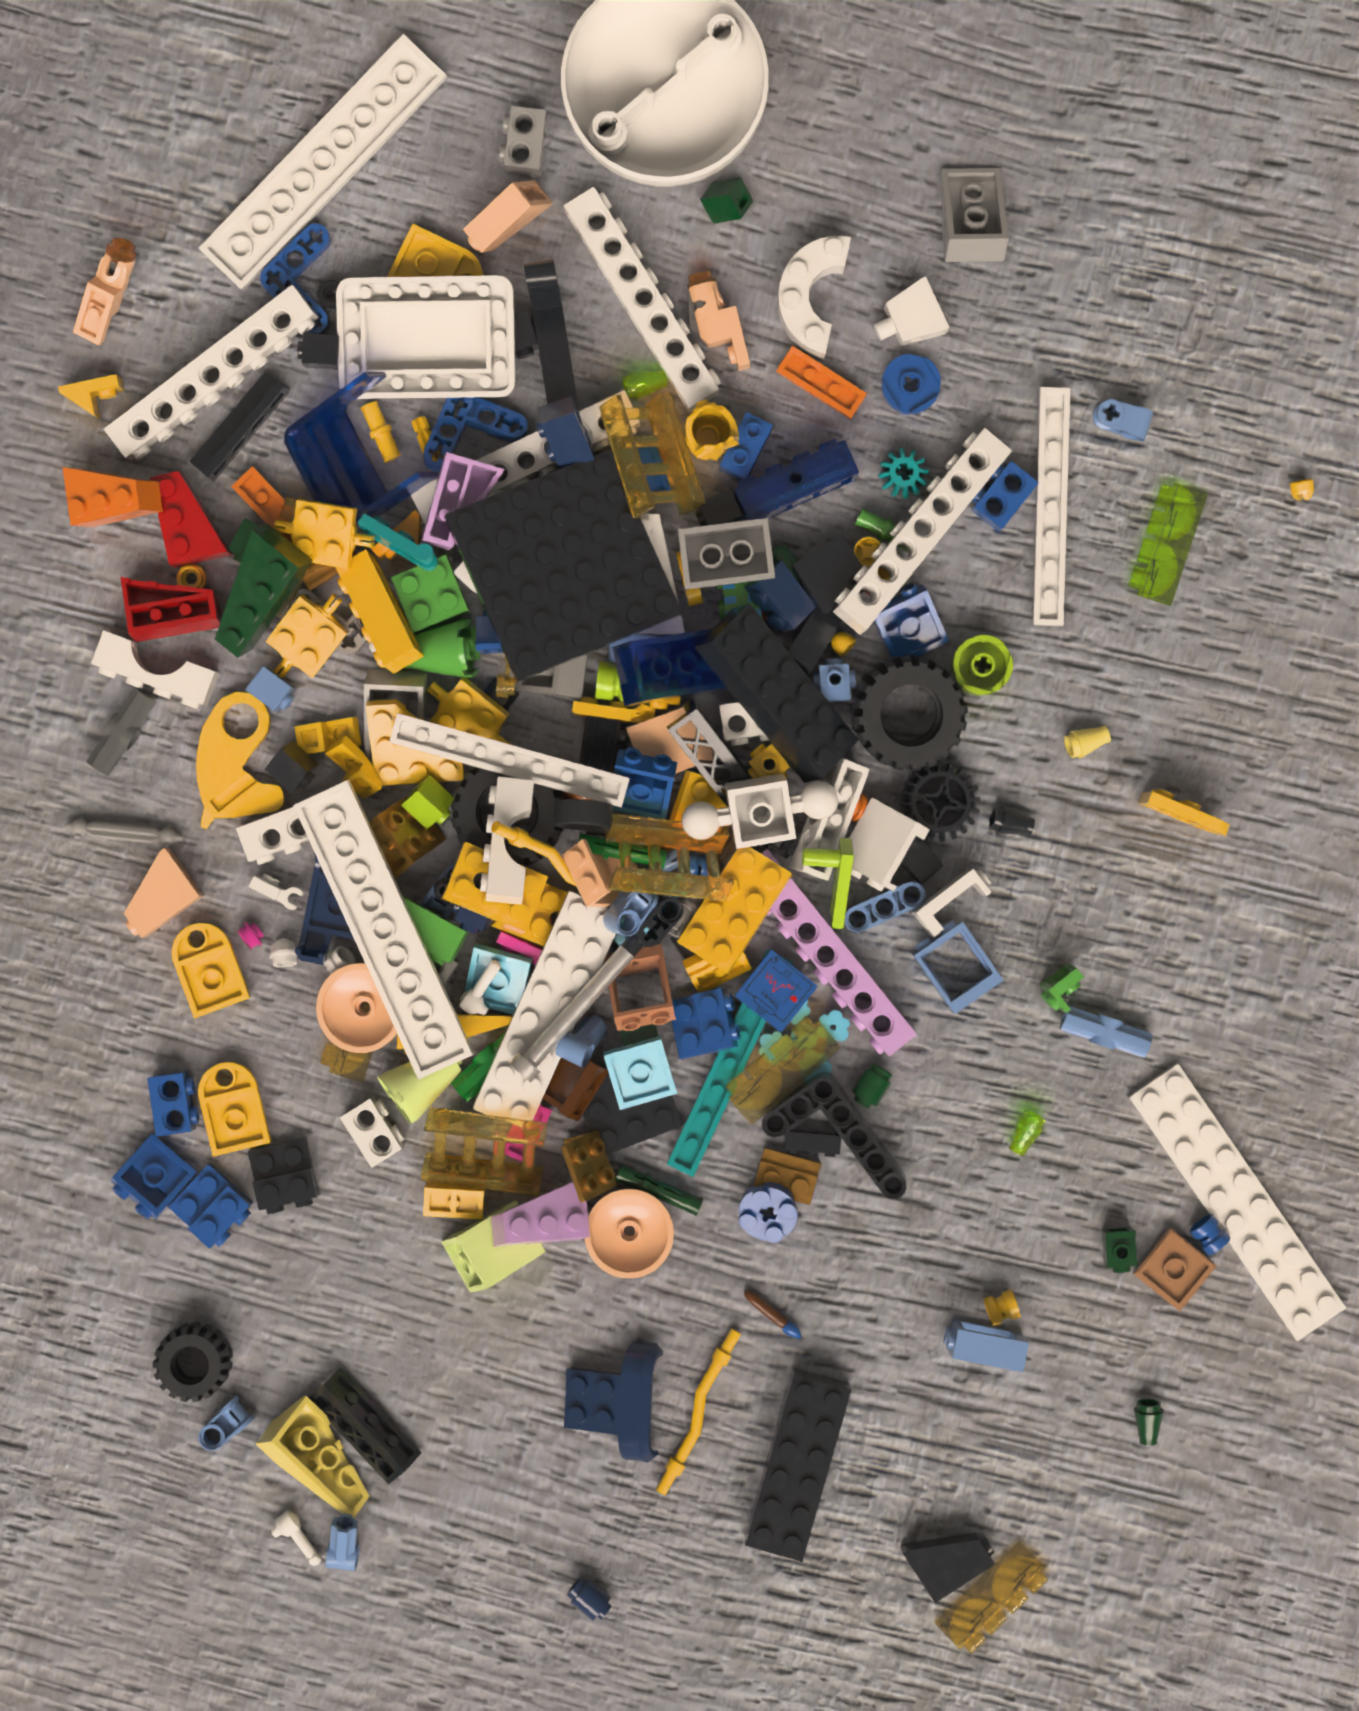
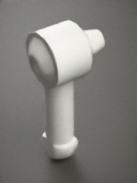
(472, 1000)
(289, 1525)

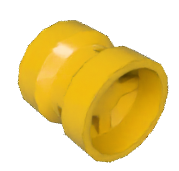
(864, 549)
(1001, 1307)

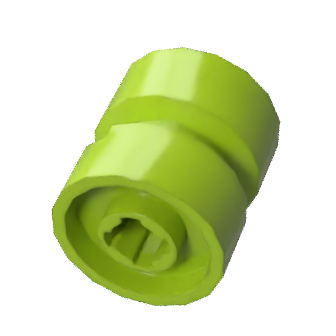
(608, 682)

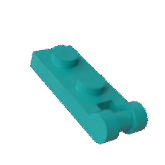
(399, 542)

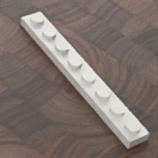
(1051, 506)
(509, 760)

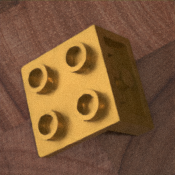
(403, 837)
(588, 1165)

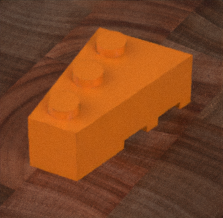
(107, 498)

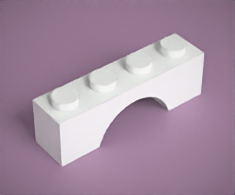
(121, 656)
(505, 877)

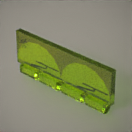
(1169, 551)

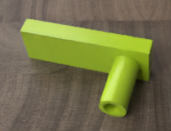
(843, 861)

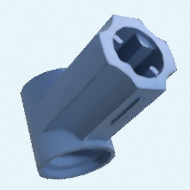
(580, 1044)
(343, 1545)

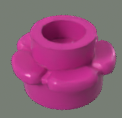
(250, 935)

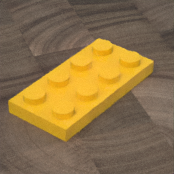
(725, 928)

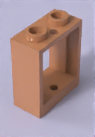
(645, 960)

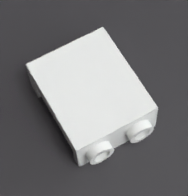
(881, 843)
(928, 908)

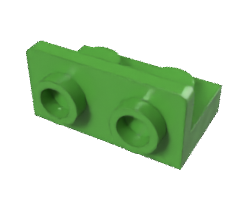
(1062, 981)

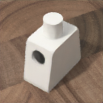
(913, 315)

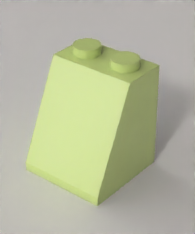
(482, 1263)

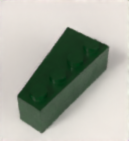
(261, 587)

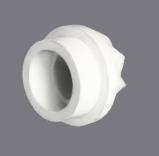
(283, 953)
(338, 958)

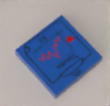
(776, 990)

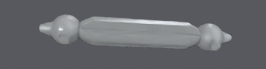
(123, 832)

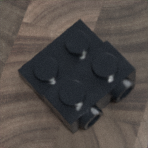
(283, 1175)

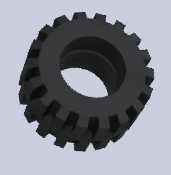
(175, 1379)

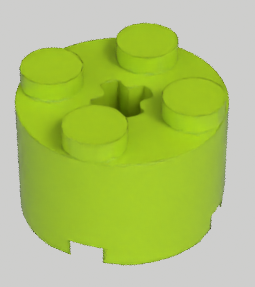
(995, 656)

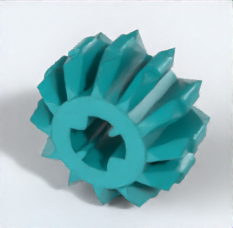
(896, 480)

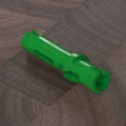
(611, 849)

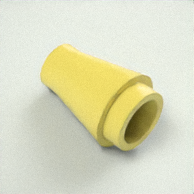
(1084, 741)

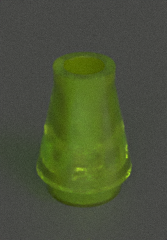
(642, 383)
(1027, 1130)

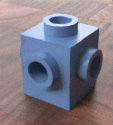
(846, 678)

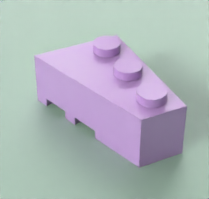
(458, 485)
(544, 1219)

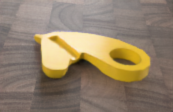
(220, 764)

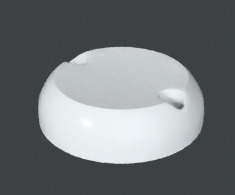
(665, 85)

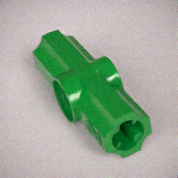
(472, 1078)

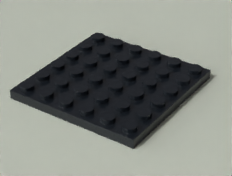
(562, 566)

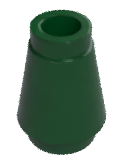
(1148, 1420)

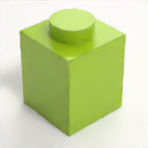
(429, 802)

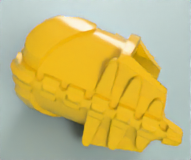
(710, 431)

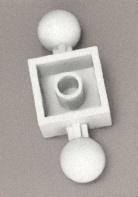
(760, 810)

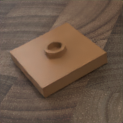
(1174, 1269)

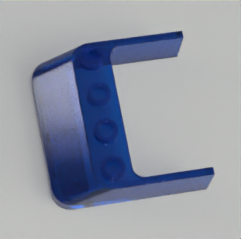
(336, 461)

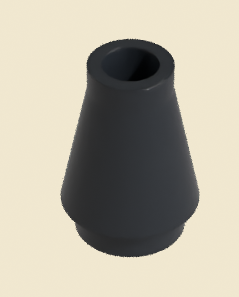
(1008, 821)

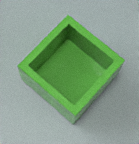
(430, 596)

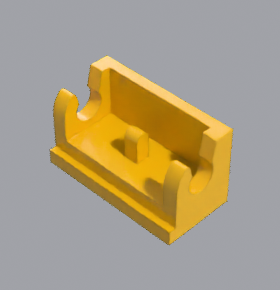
(453, 1201)

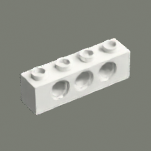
(825, 833)
(254, 836)

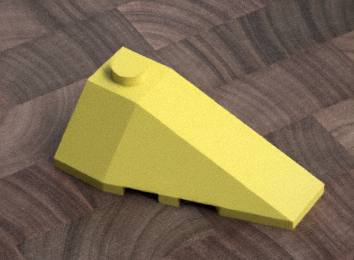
(309, 1452)

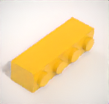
(379, 613)

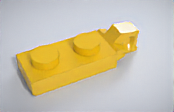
(614, 711)

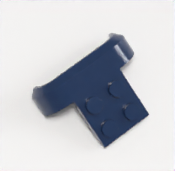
(321, 920)
(616, 1401)

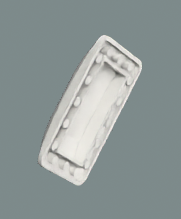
(428, 335)

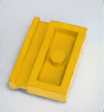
(706, 976)

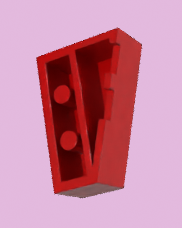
(185, 525)
(168, 610)

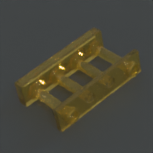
(672, 447)
(666, 834)
(482, 1173)

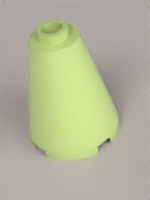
(416, 1095)

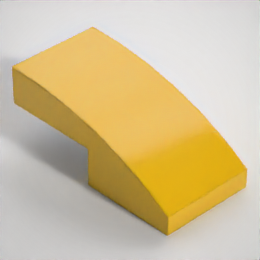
(318, 736)
(357, 766)

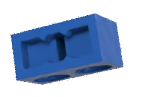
(752, 438)
(1009, 500)
(163, 1103)

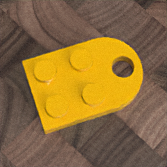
(431, 255)
(1183, 810)
(208, 972)
(233, 1112)

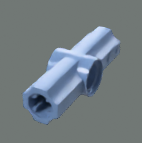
(1106, 1031)

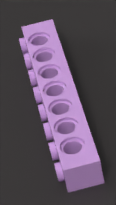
(898, 1031)

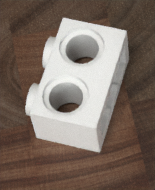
(751, 729)
(366, 1134)

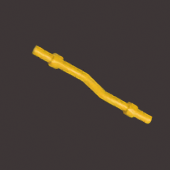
(521, 838)
(676, 1464)

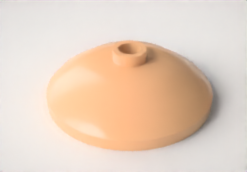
(341, 1011)
(634, 1254)

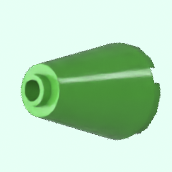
(448, 650)

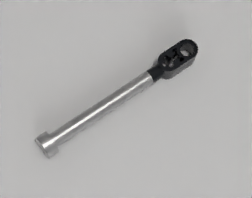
(528, 1063)

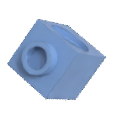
(271, 690)

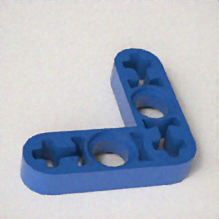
(291, 273)
(469, 416)

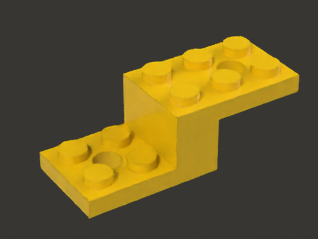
(524, 921)

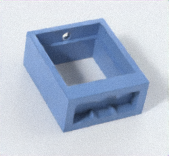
(973, 991)
(986, 1345)

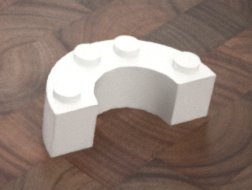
(803, 270)

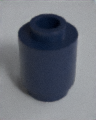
(589, 1598)

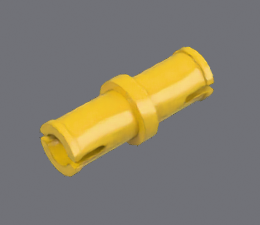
(380, 431)

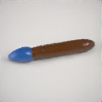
(771, 1313)

